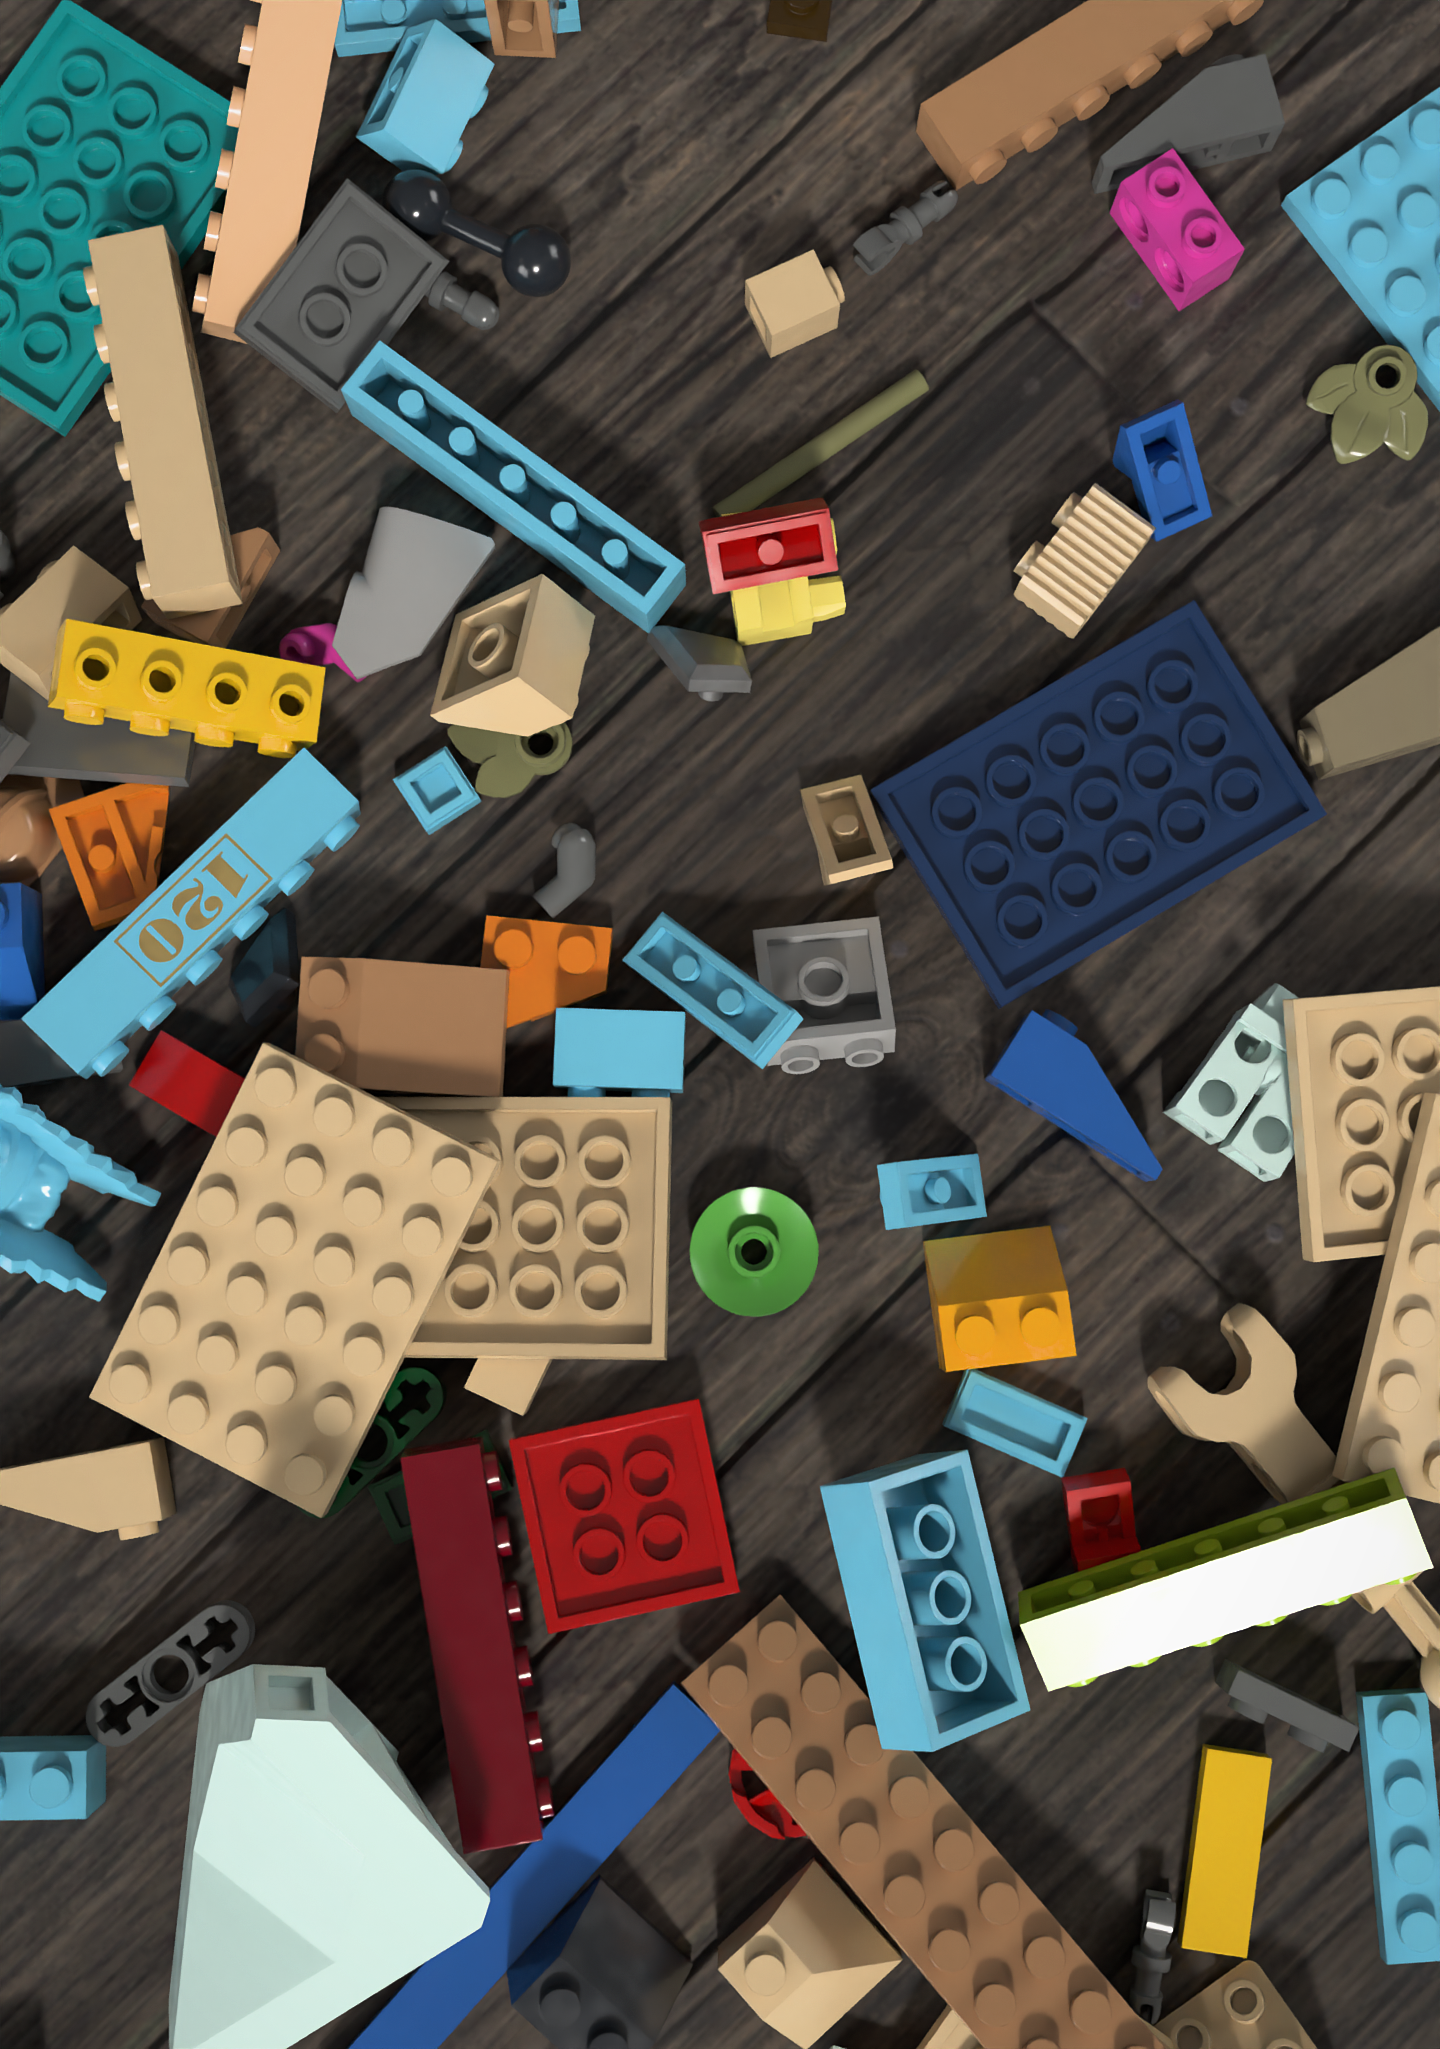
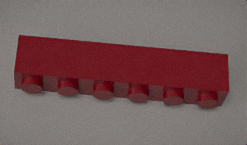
(474, 1644)

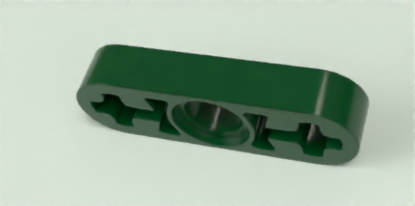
(415, 1419)

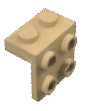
(1236, 2013)

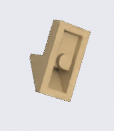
(845, 830)

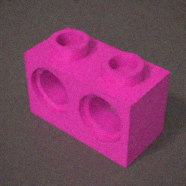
(1176, 229)

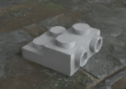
(837, 985)

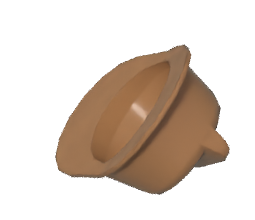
(26, 827)

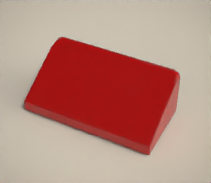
(768, 545)

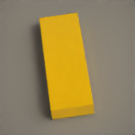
(1224, 1851)

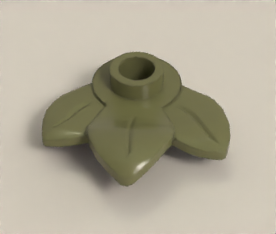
(1368, 413)
(507, 758)

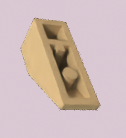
(96, 1489)

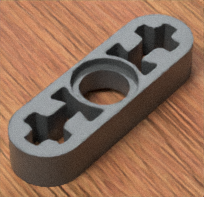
(124, 1687)

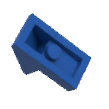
(1164, 469)

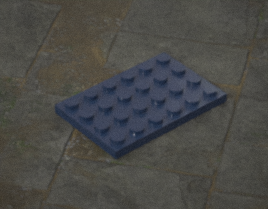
(1096, 804)

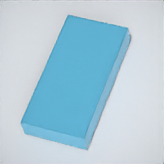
(1014, 1421)

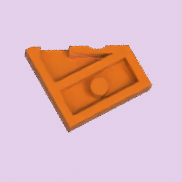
(114, 847)
(547, 964)

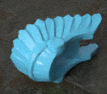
(34, 1171)

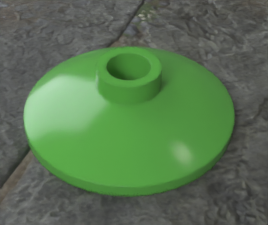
(789, 1256)

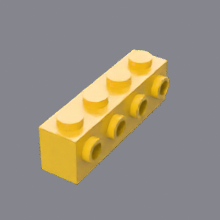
(186, 688)

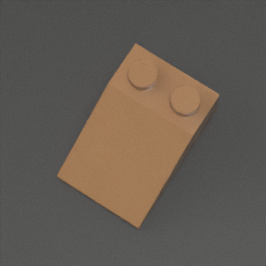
(404, 1025)

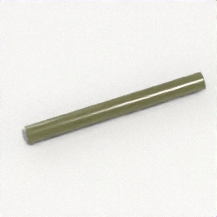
(824, 445)

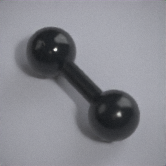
(532, 257)

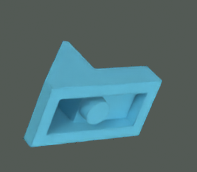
(931, 1191)

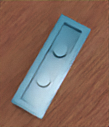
(713, 990)

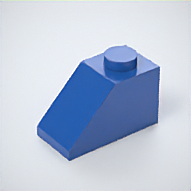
(20, 950)

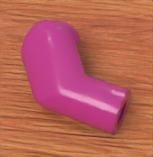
(313, 647)

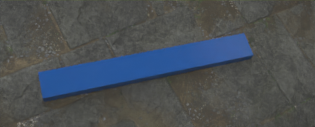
(546, 1875)

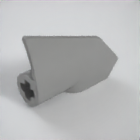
(406, 588)

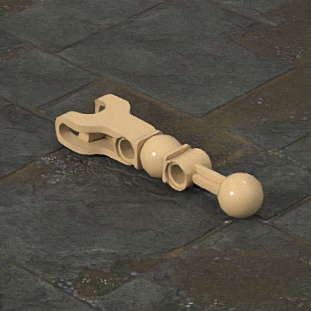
(1284, 1452)

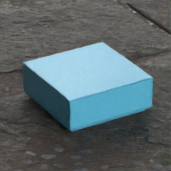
(437, 790)

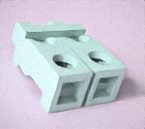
(1242, 1063)

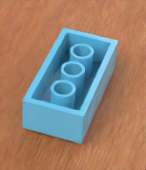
(925, 1601)

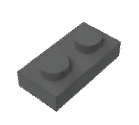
(1309, 1720)

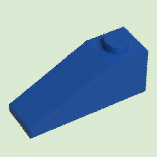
(1065, 1085)

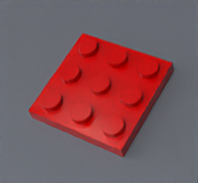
(624, 1515)

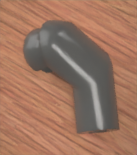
(574, 869)

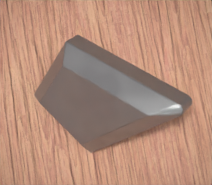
(702, 661)

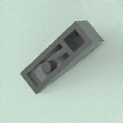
(1211, 120)

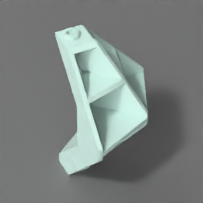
(302, 1866)

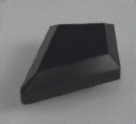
(268, 970)

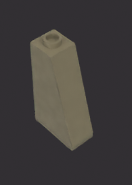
(1378, 715)

